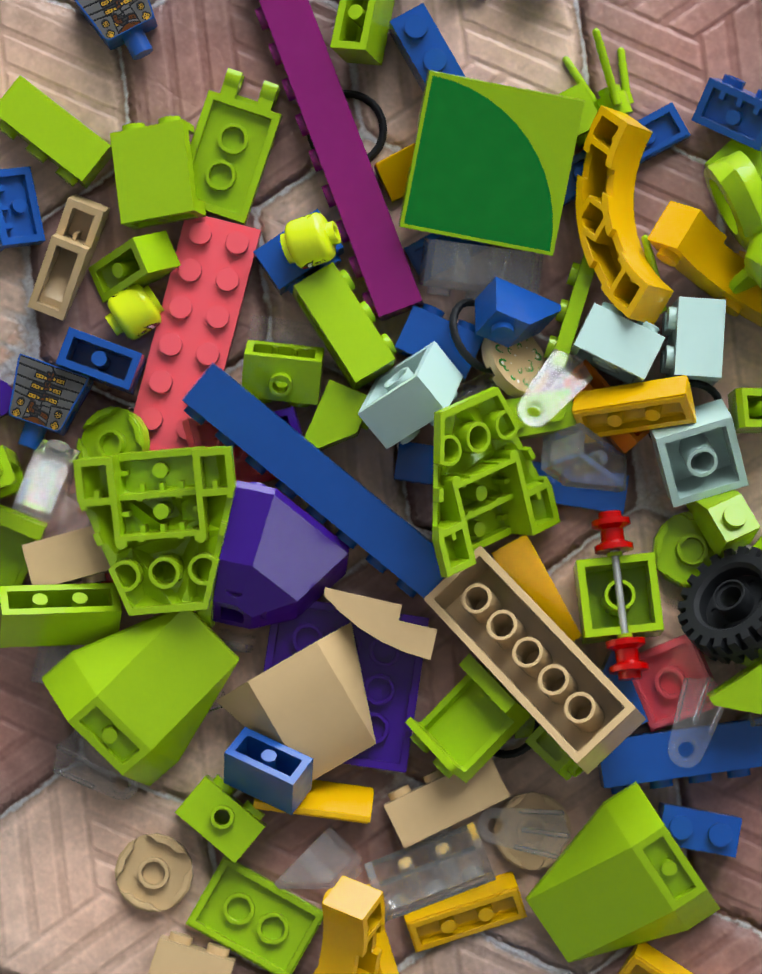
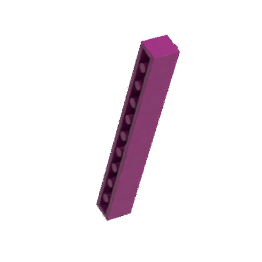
(341, 156)

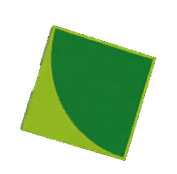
(491, 163)

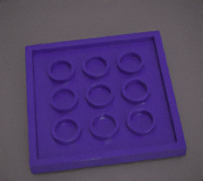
(387, 673)

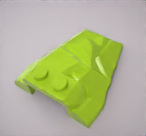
(483, 481)
(160, 522)

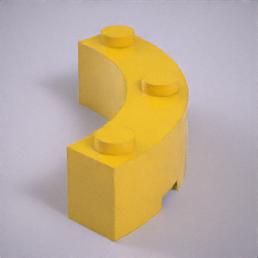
(608, 220)
(698, 251)
(350, 928)

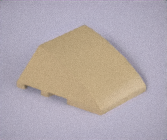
(310, 702)

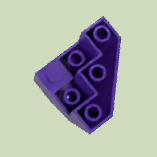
(273, 559)

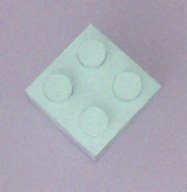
(694, 339)
(617, 343)
(409, 395)
(700, 456)

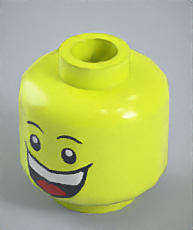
(310, 240)
(134, 311)

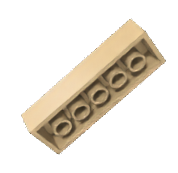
(535, 661)

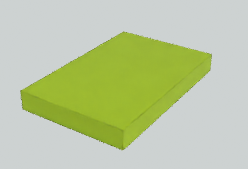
(255, 917)

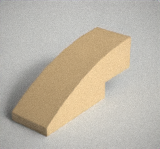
(68, 256)
(382, 622)

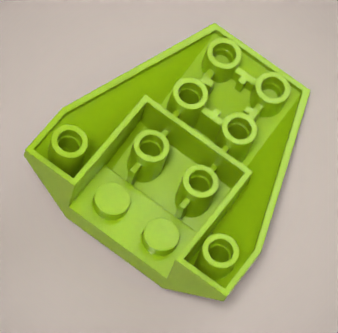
(143, 690)
(619, 882)

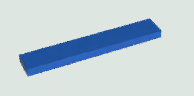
(416, 466)

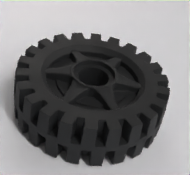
(725, 606)

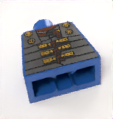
(121, 23)
(45, 399)

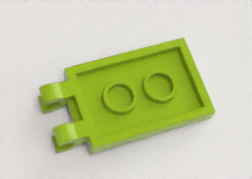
(233, 146)

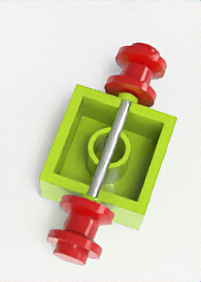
(618, 596)

